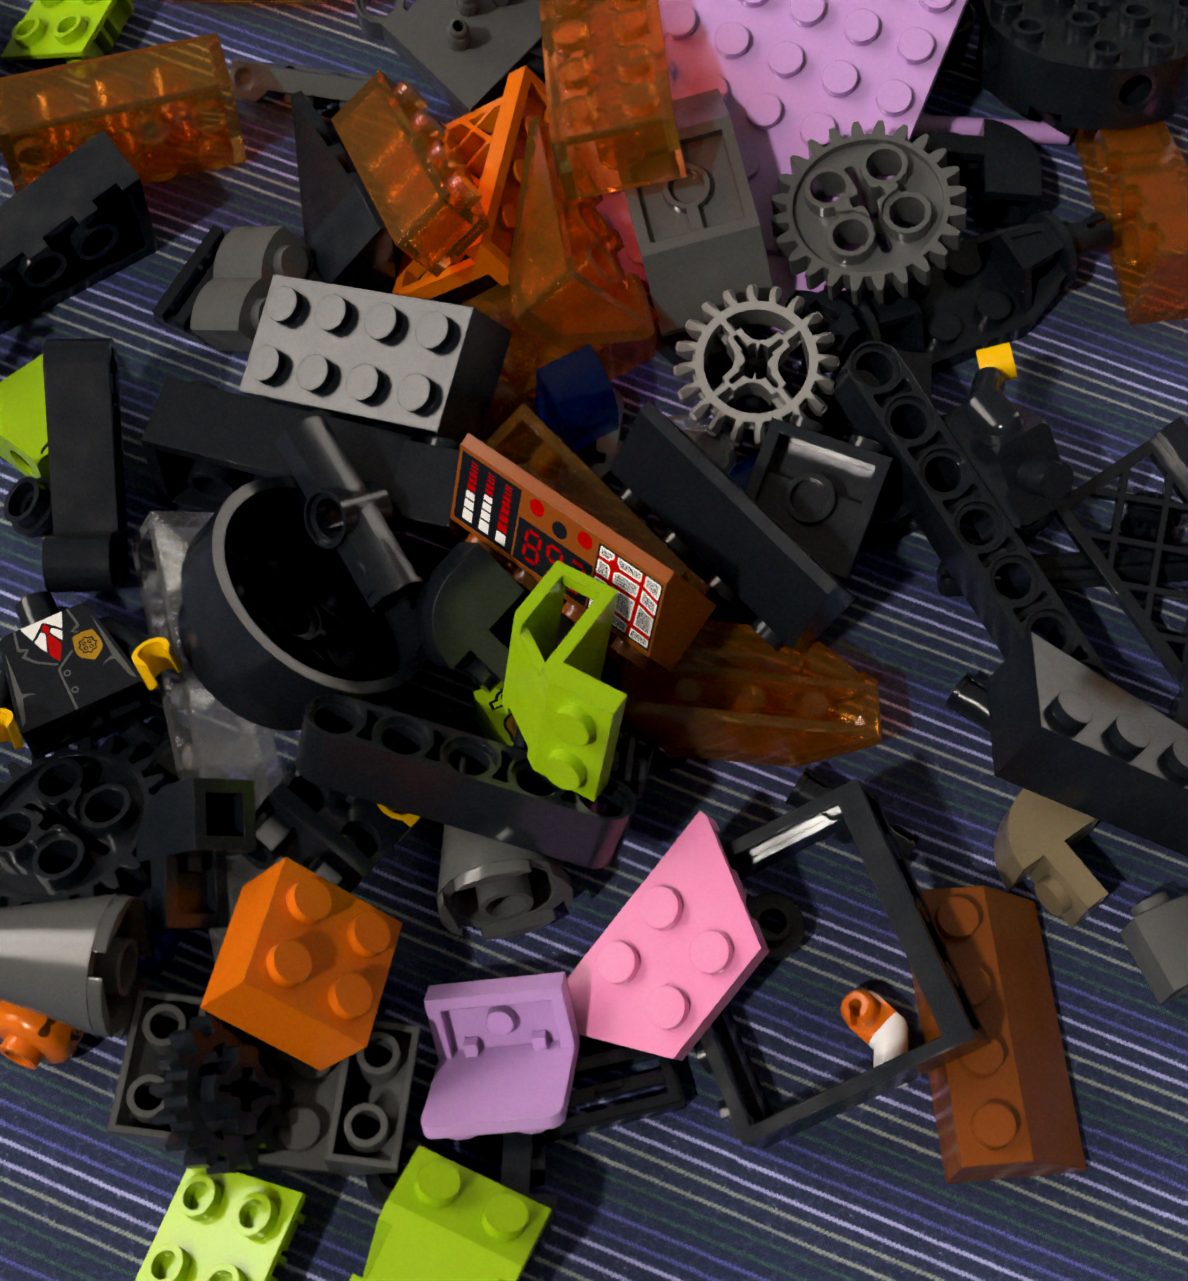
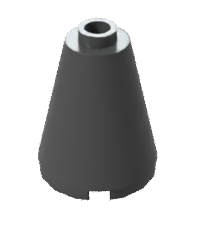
(497, 886)
(76, 960)

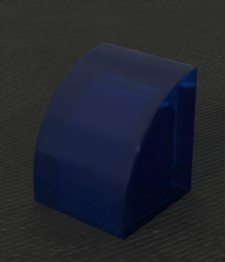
(577, 397)

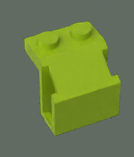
(557, 692)
(452, 1226)

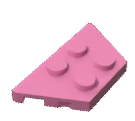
(670, 952)

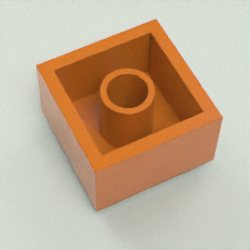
(303, 965)

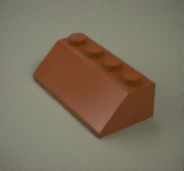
(1011, 1102)

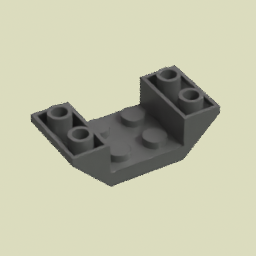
(702, 228)
(340, 1117)

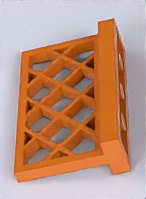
(501, 167)

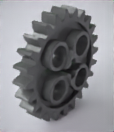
(919, 192)

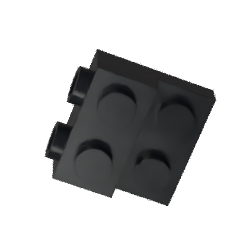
(821, 489)

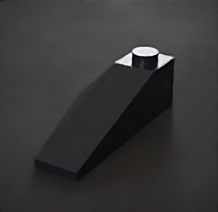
(338, 214)

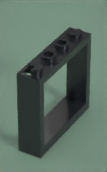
(721, 1046)

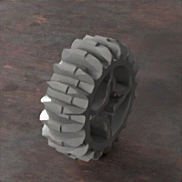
(774, 349)

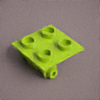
(68, 30)
(223, 1229)

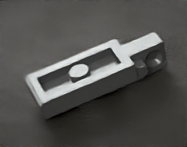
(258, 78)

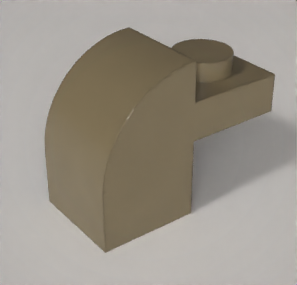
(1036, 844)

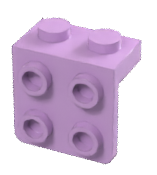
(502, 1056)

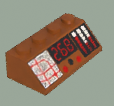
(536, 526)

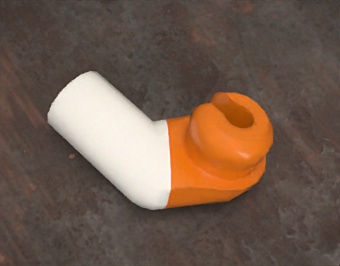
(876, 1024)

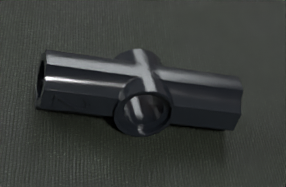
(348, 514)

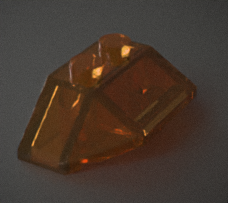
(751, 703)

